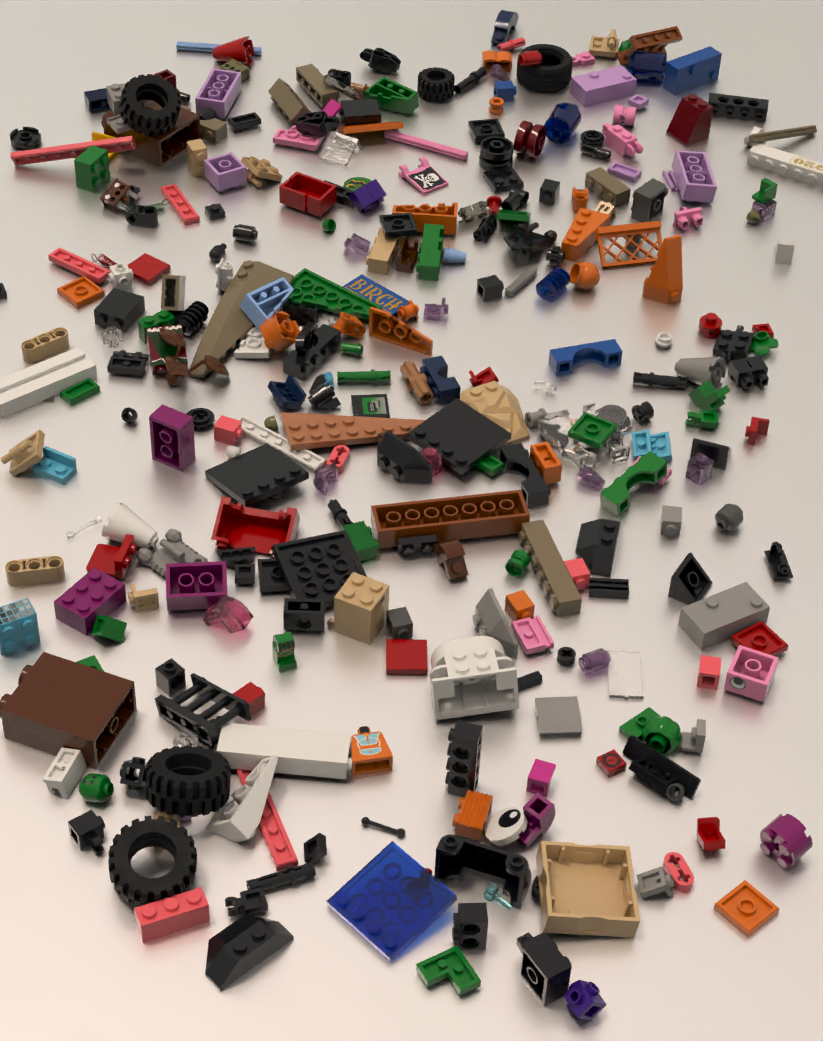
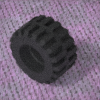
(435, 84)

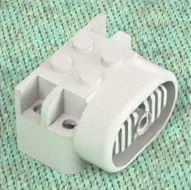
(472, 678)

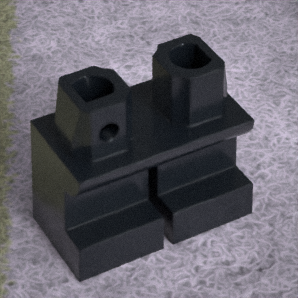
(748, 372)

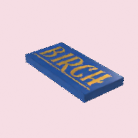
(376, 293)

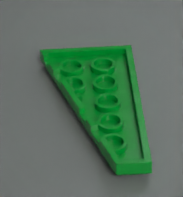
(331, 297)

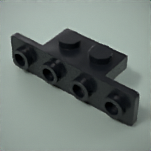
(657, 768)

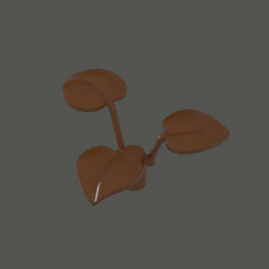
(176, 369)

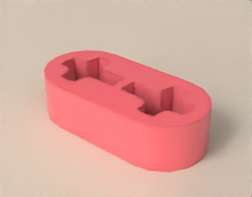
(340, 460)
(682, 870)

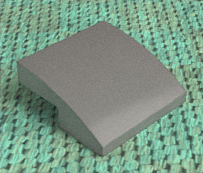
(558, 716)

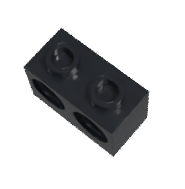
(470, 926)

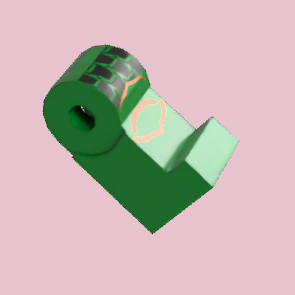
(283, 651)

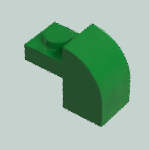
(707, 397)

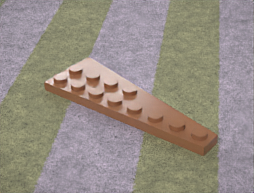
(321, 430)

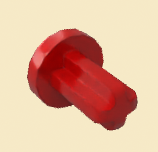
(495, 203)

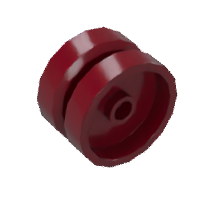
(529, 139)

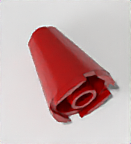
(239, 50)

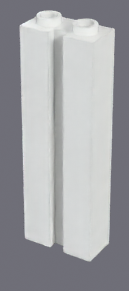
(44, 380)
(296, 749)

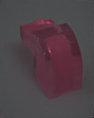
(230, 612)

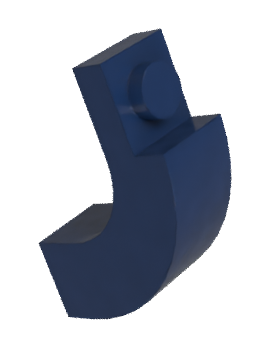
(504, 22)

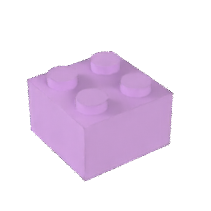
(225, 171)

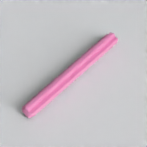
(425, 144)

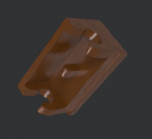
(407, 257)

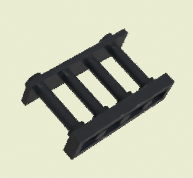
(197, 723)

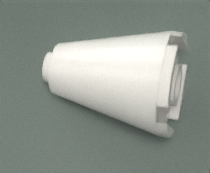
(125, 521)

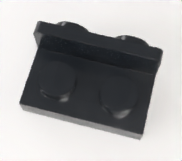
(301, 312)

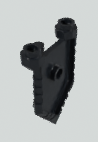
(526, 240)

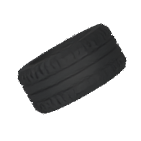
(551, 74)

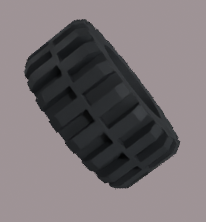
(152, 89)
(187, 781)
(152, 834)

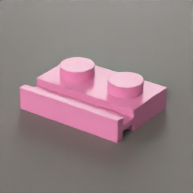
(532, 635)

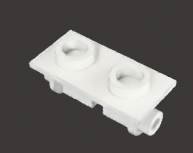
(223, 270)

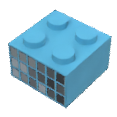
(18, 626)

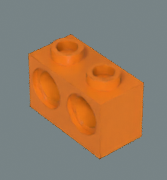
(546, 462)

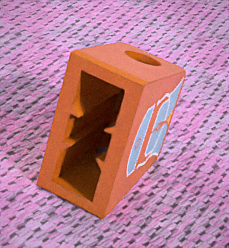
(370, 752)

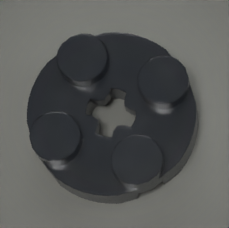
(25, 138)

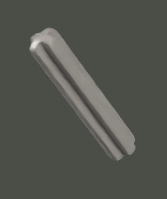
(520, 281)

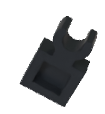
(250, 902)

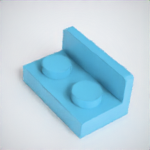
(56, 466)

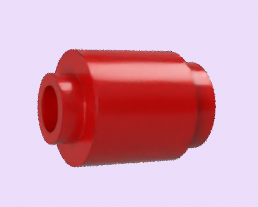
(530, 58)

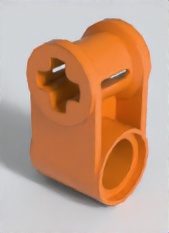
(579, 199)
(350, 325)

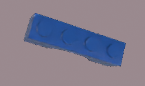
(605, 353)

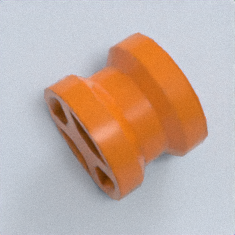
(496, 106)

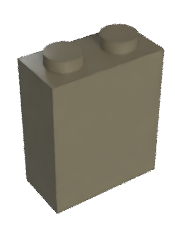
(173, 292)

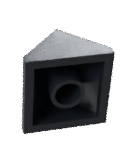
(716, 452)
(689, 581)

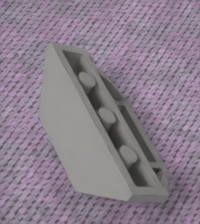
(494, 624)

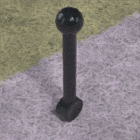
(400, 832)

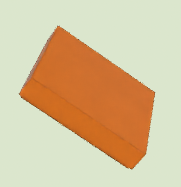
(80, 292)
(746, 908)

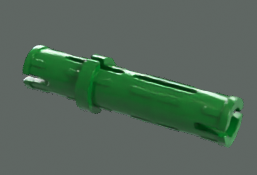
(364, 376)

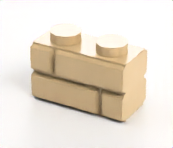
(196, 155)

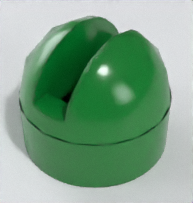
(329, 225)

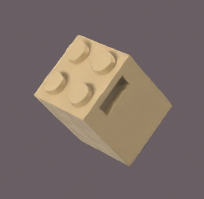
(360, 608)

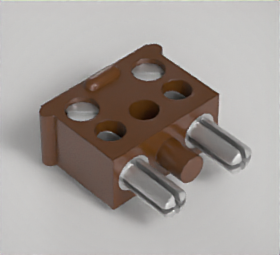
(117, 195)

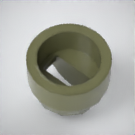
(753, 216)
(271, 423)

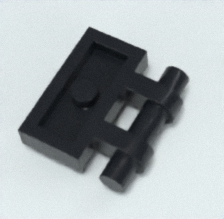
(127, 363)

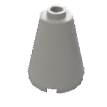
(701, 370)

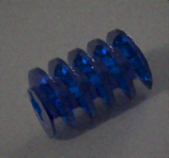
(552, 283)

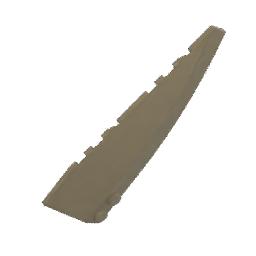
(228, 319)

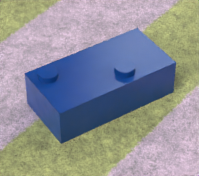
(692, 70)

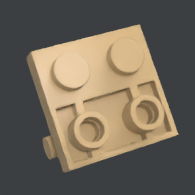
(604, 45)
(260, 168)
(25, 453)

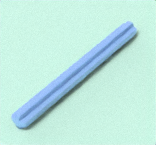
(205, 47)

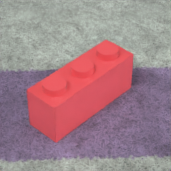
(172, 914)

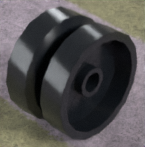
(496, 153)

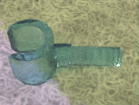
(491, 894)

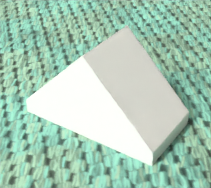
(784, 252)

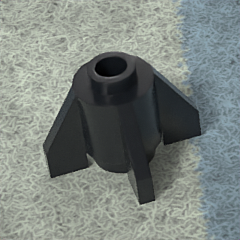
(322, 394)

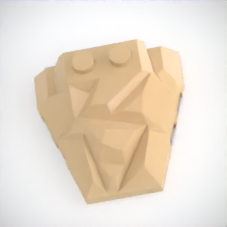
(499, 406)

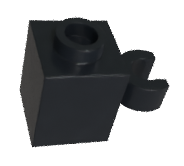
(87, 831)

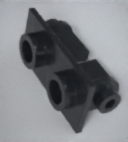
(486, 228)
(778, 562)

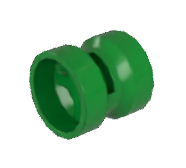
(517, 563)

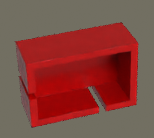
(308, 194)

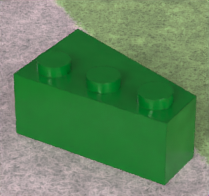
(393, 96)
(430, 252)

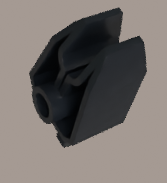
(381, 60)
(316, 124)

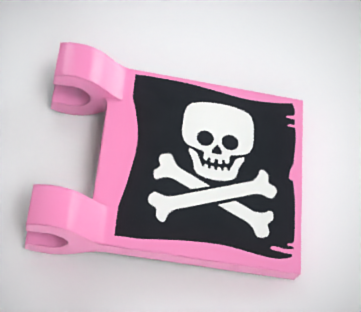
(424, 177)

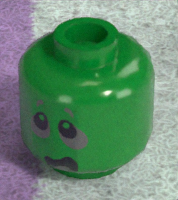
(96, 788)

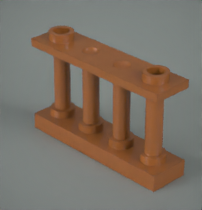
(651, 41)

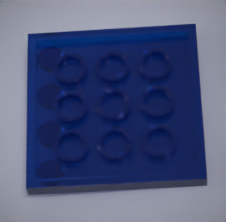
(391, 901)

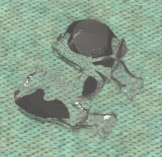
(556, 425)

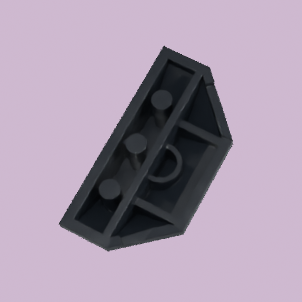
(402, 459)
(598, 545)
(242, 948)

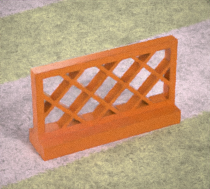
(624, 231)

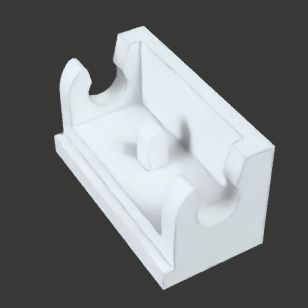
(65, 771)

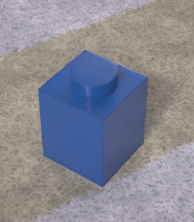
(504, 90)

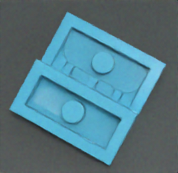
(656, 443)

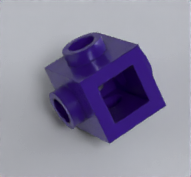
(584, 1000)

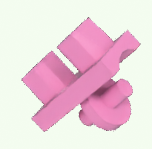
(685, 217)

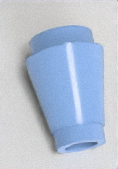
(453, 256)

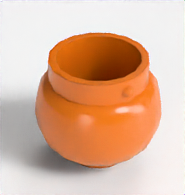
(584, 275)

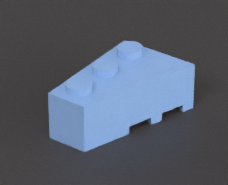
(266, 301)

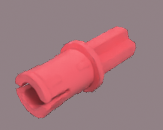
(511, 44)

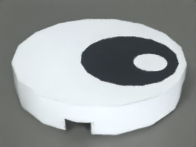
(505, 826)

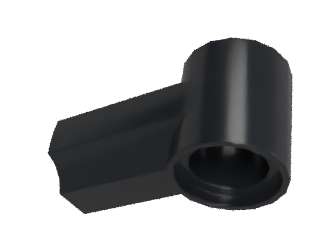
(514, 199)

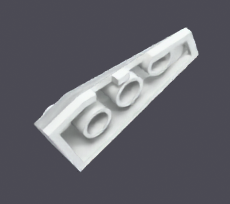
(245, 811)

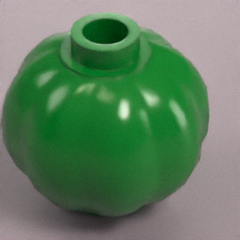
(661, 731)

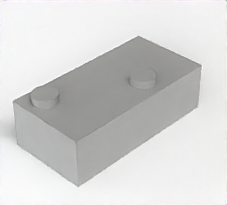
(722, 615)

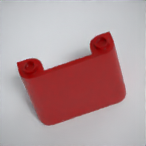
(250, 527)

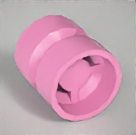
(628, 119)

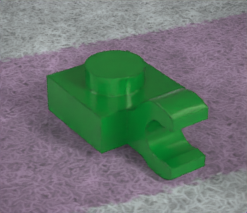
(705, 419)

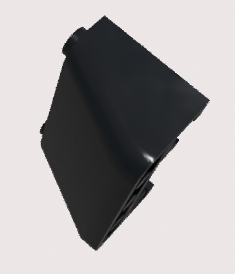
(462, 855)

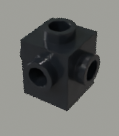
(128, 773)

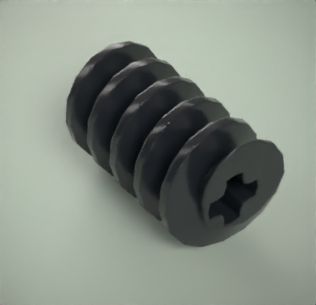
(192, 317)

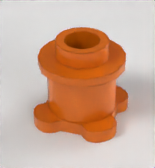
(408, 311)

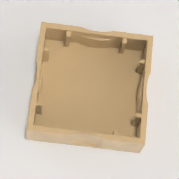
(587, 889)

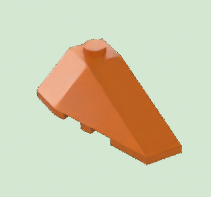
(392, 330)

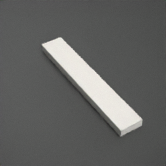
(263, 435)

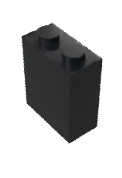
(359, 112)
(119, 309)

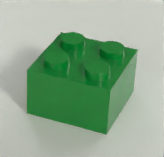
(92, 168)

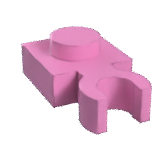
(583, 59)

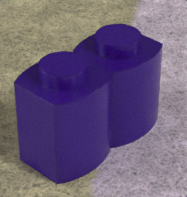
(367, 196)

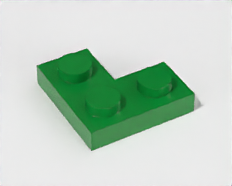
(449, 965)

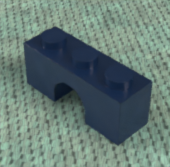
(436, 372)

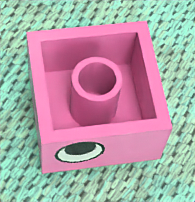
(751, 673)

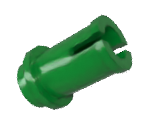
(349, 348)

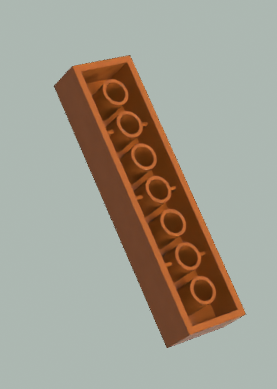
(450, 517)

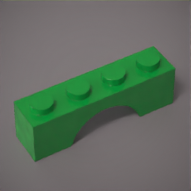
(648, 469)

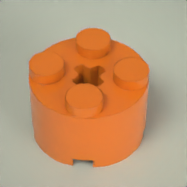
(279, 331)

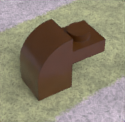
(451, 555)

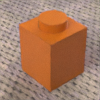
(519, 606)

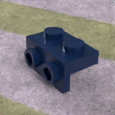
(288, 394)

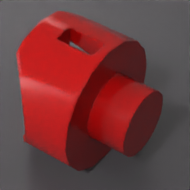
(710, 322)

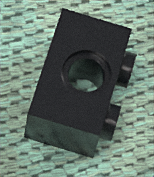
(304, 614)

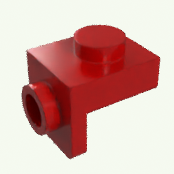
(483, 377)
(757, 426)
(709, 834)

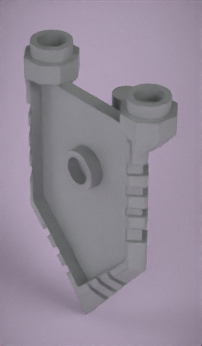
(173, 551)

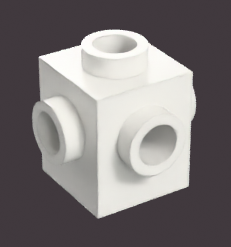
(120, 276)

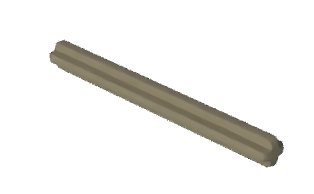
(780, 134)

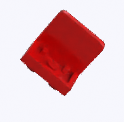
(113, 559)

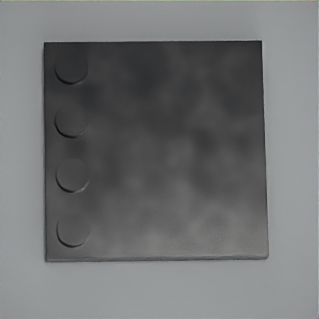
(460, 435)
(256, 475)
(317, 565)

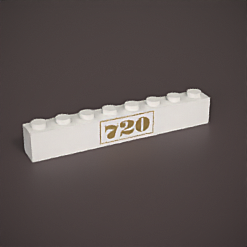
(786, 164)

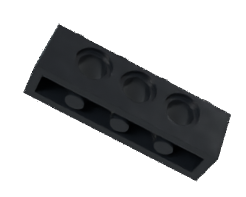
(738, 107)
(464, 758)

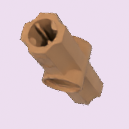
(416, 382)

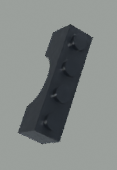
(301, 363)
(518, 462)

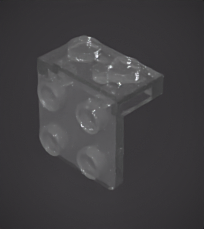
(340, 148)

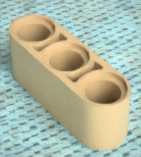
(45, 345)
(35, 571)

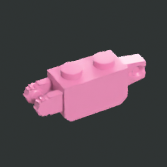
(621, 140)

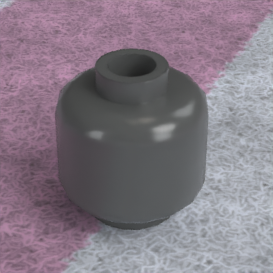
(729, 517)

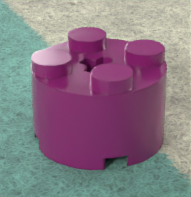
(785, 840)

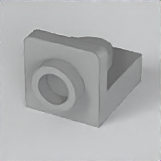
(695, 740)
(655, 882)

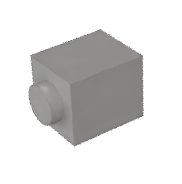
(671, 520)

